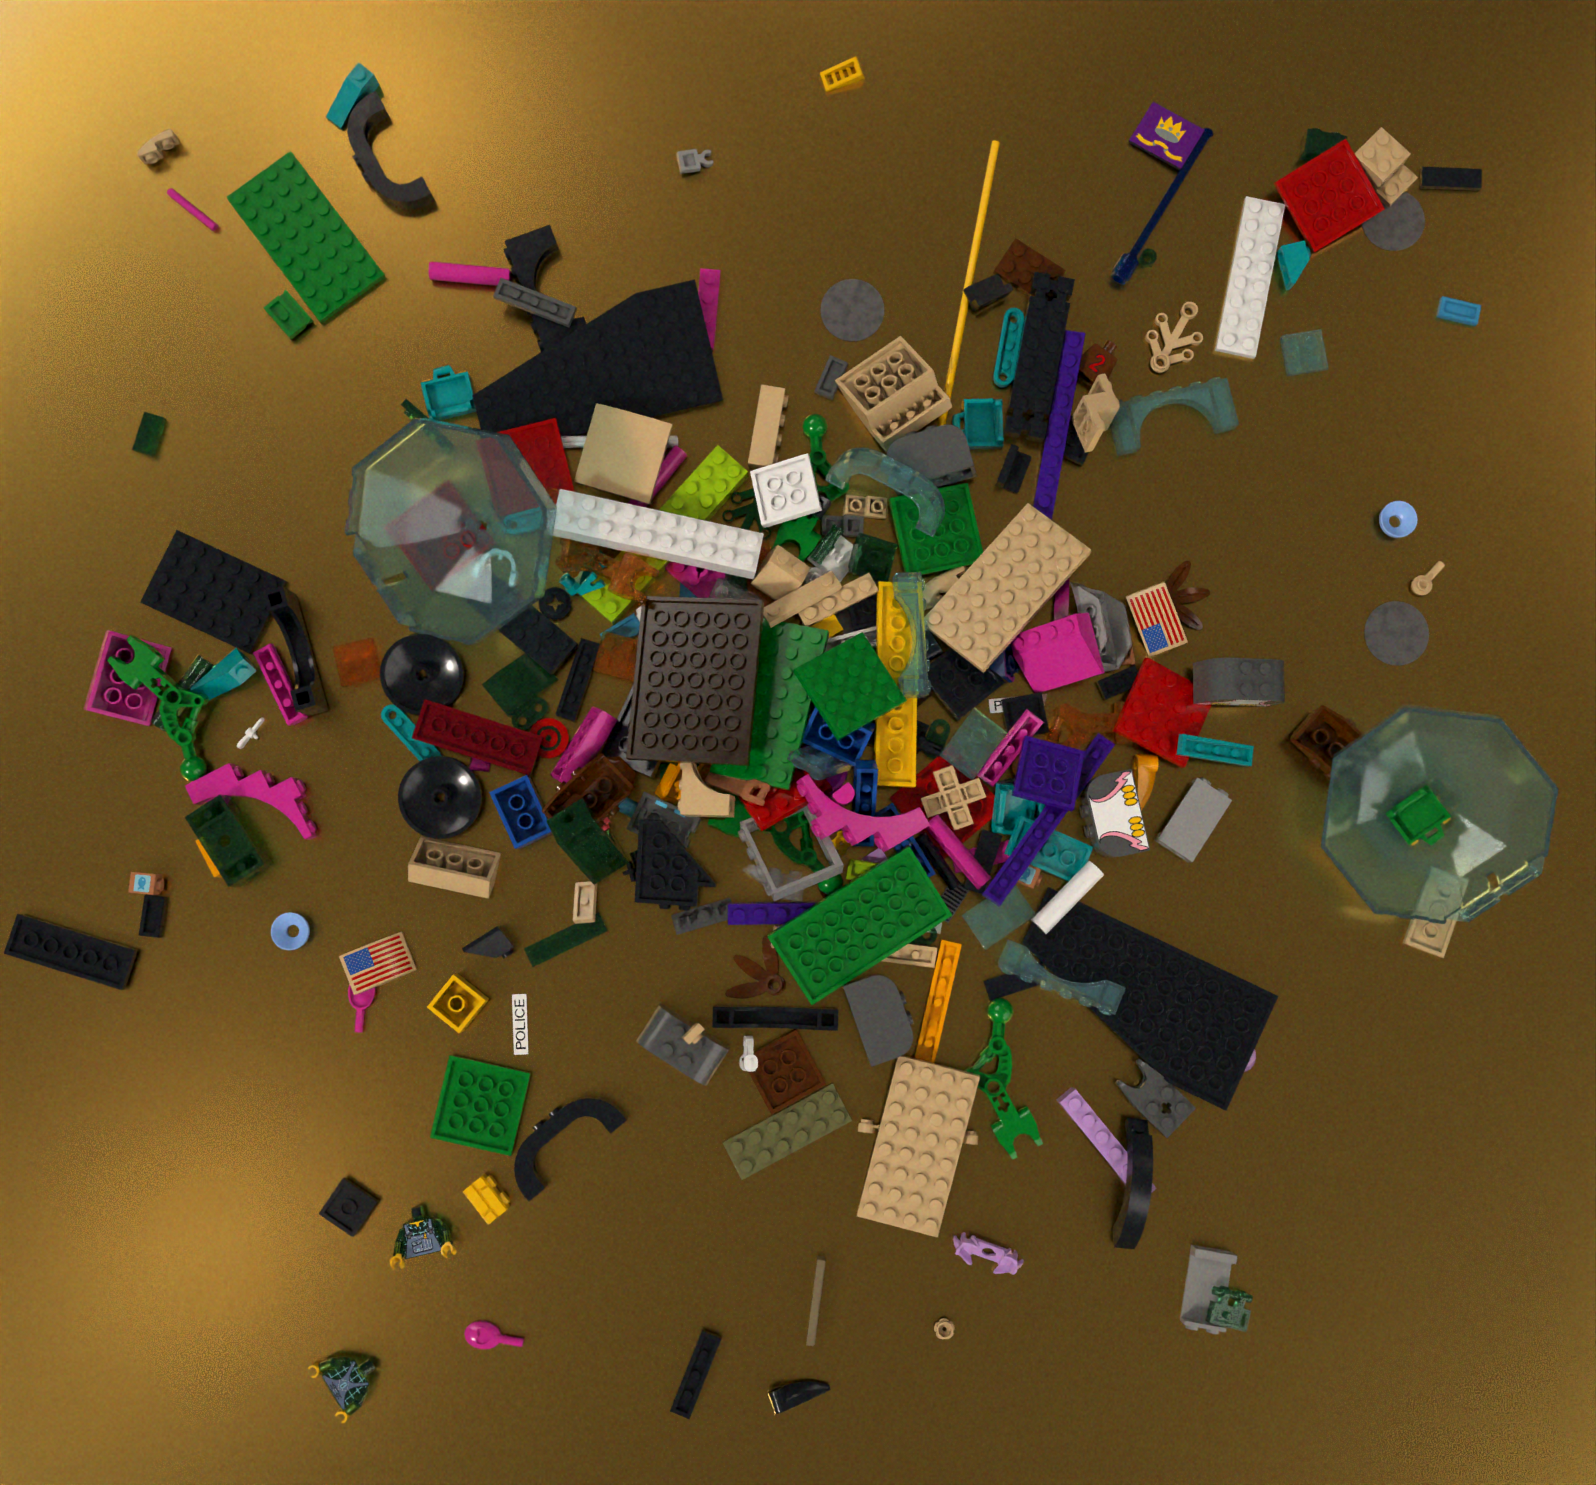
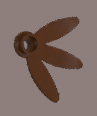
(1185, 595)
(754, 970)

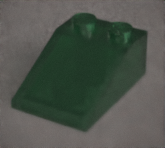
(518, 684)

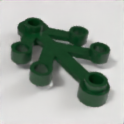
(750, 509)

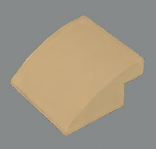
(894, 392)
(623, 453)

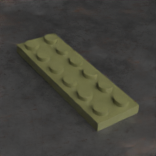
(787, 1131)

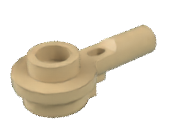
(1422, 584)

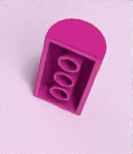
(584, 743)

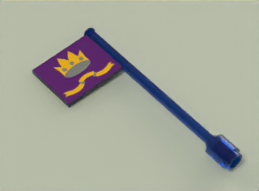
(1175, 143)

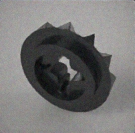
(561, 596)

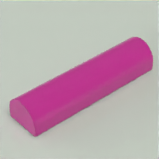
(468, 273)
(669, 466)
(278, 683)
(1009, 747)
(843, 795)
(958, 852)

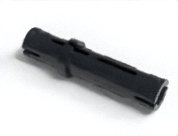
(933, 854)

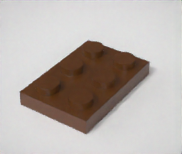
(1020, 265)

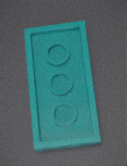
(1058, 856)

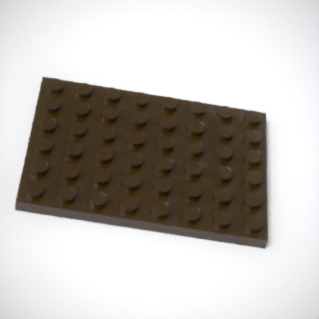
(695, 680)

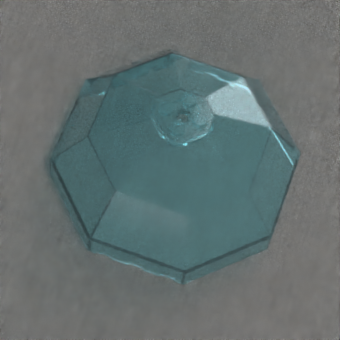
(410, 516)
(1486, 781)

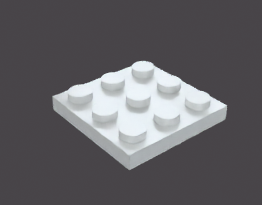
(785, 490)

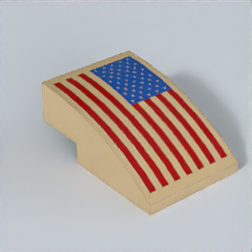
(1156, 619)
(378, 963)

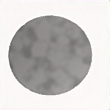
(1397, 225)
(852, 310)
(1396, 633)

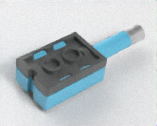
(657, 809)

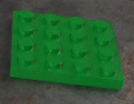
(954, 543)
(849, 686)
(480, 1105)

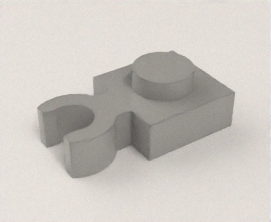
(690, 160)

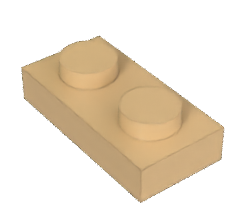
(584, 902)

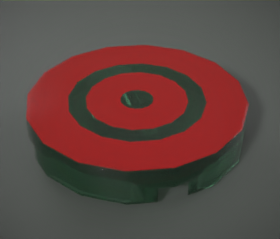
(555, 737)

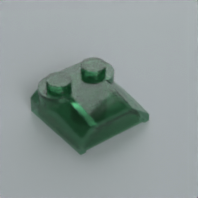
(872, 557)

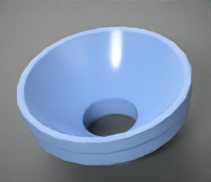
(1405, 514)
(280, 934)

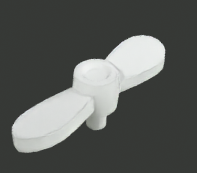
(250, 733)

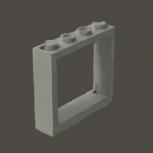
(835, 868)

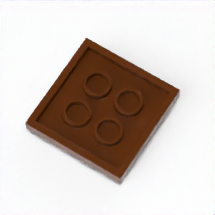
(785, 1072)

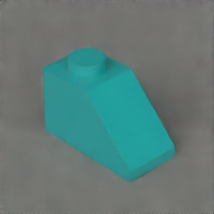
(1292, 261)

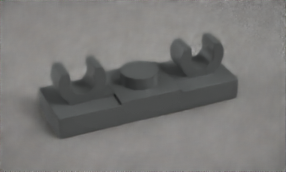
(701, 916)

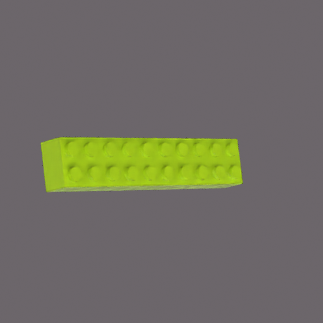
(696, 498)

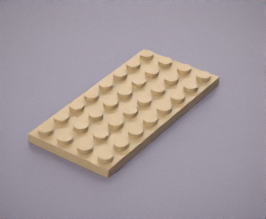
(1006, 587)
(918, 1145)

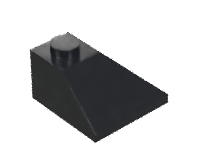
(492, 944)

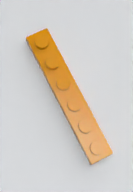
(937, 1001)

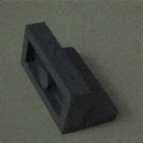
(987, 292)
(1013, 470)

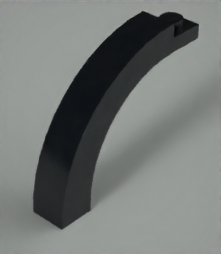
(1138, 1187)

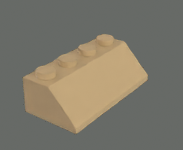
(453, 867)

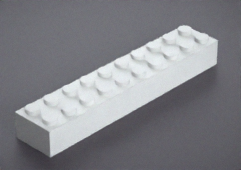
(657, 534)

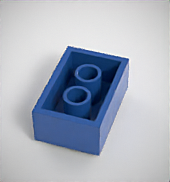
(846, 749)
(521, 811)

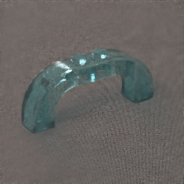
(897, 477)

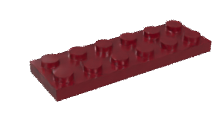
(477, 737)

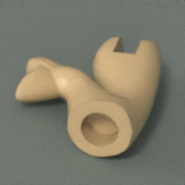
(941, 584)

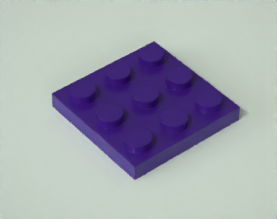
(1048, 773)

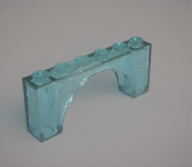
(1210, 399)

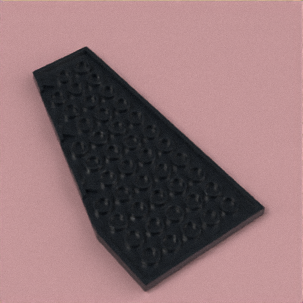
(636, 357)
(1176, 1009)

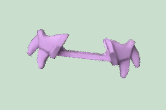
(1004, 1257)

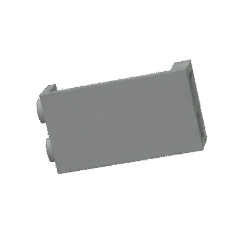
(1194, 819)
(1205, 1269)

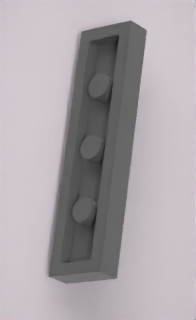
(535, 302)

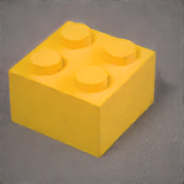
(458, 1003)

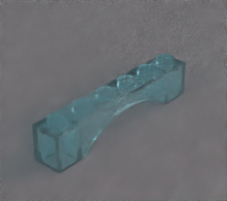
(908, 591)
(1099, 994)

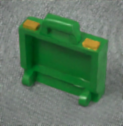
(1420, 815)

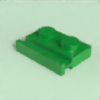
(288, 314)

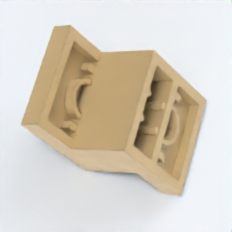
(1384, 166)
(1095, 412)

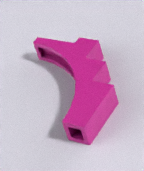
(259, 785)
(857, 827)

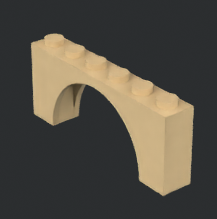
(699, 799)

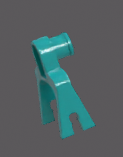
(581, 583)

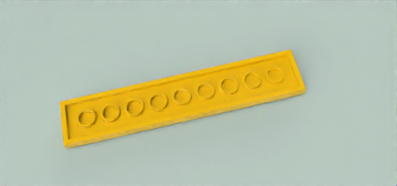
(897, 729)

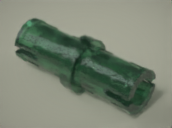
(827, 544)

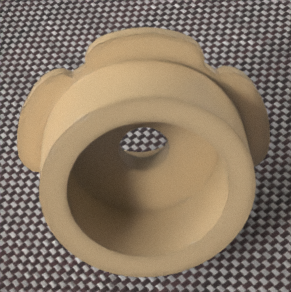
(948, 1333)

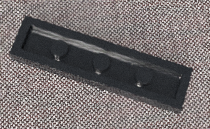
(577, 680)
(695, 1374)

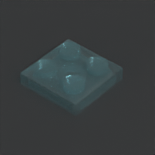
(1304, 352)

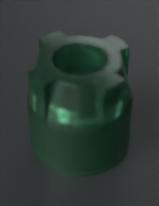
(1149, 254)

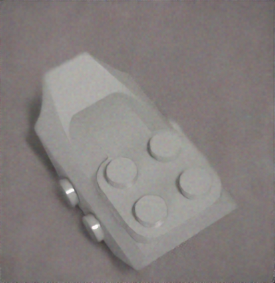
(1108, 622)

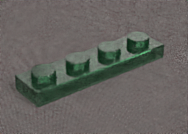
(565, 940)

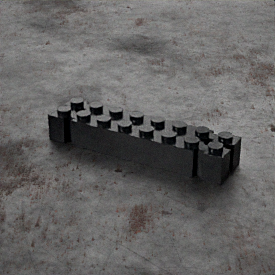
(1038, 357)

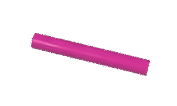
(192, 209)

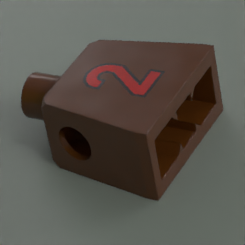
(1097, 361)

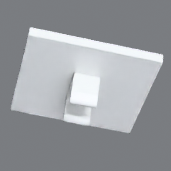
(836, 559)

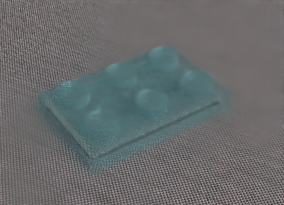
(973, 743)
(817, 763)
(993, 922)

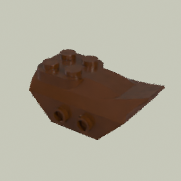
(1324, 735)
(600, 783)

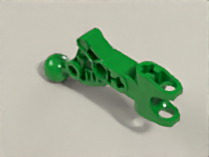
(801, 530)
(145, 670)
(805, 857)
(1011, 1121)

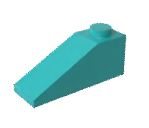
(355, 87)
(225, 675)

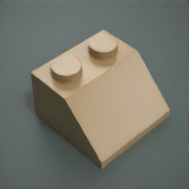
(780, 573)

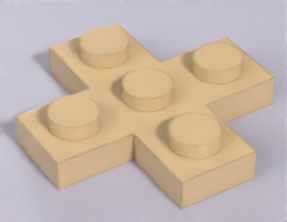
(953, 798)

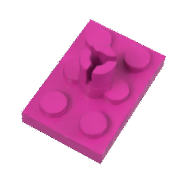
(696, 579)

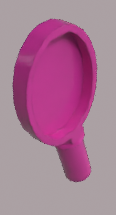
(360, 1003)
(487, 1336)

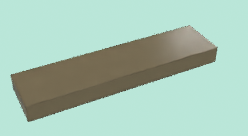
(815, 1301)

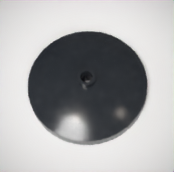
(402, 676)
(421, 802)

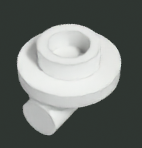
(813, 574)

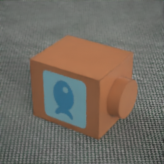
(1030, 877)
(146, 883)

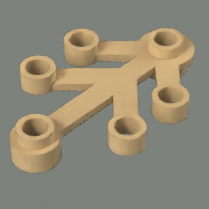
(1171, 340)

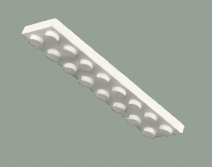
(1250, 277)

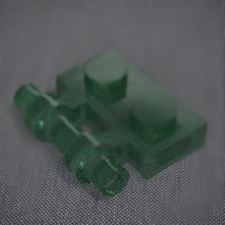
(1227, 1315)

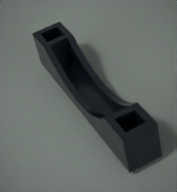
(775, 1017)

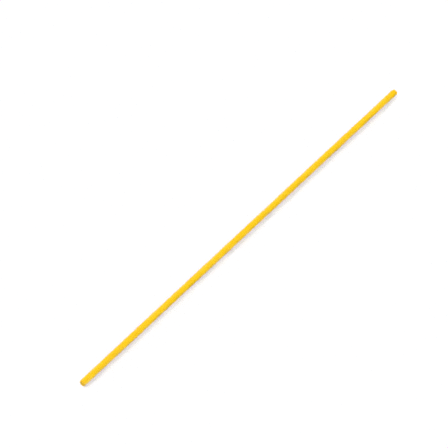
(970, 274)

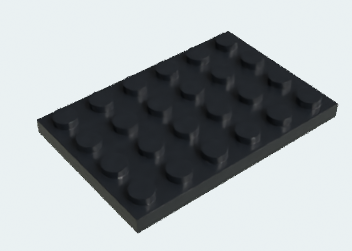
(212, 591)

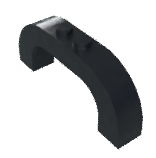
(361, 120)
(525, 1168)

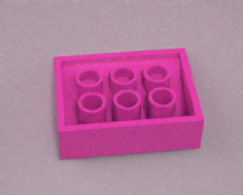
(1058, 653)
(110, 694)

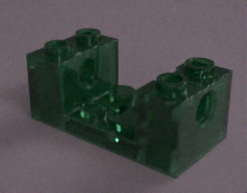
(585, 842)
(241, 858)

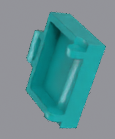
(448, 395)
(982, 423)
(1008, 808)

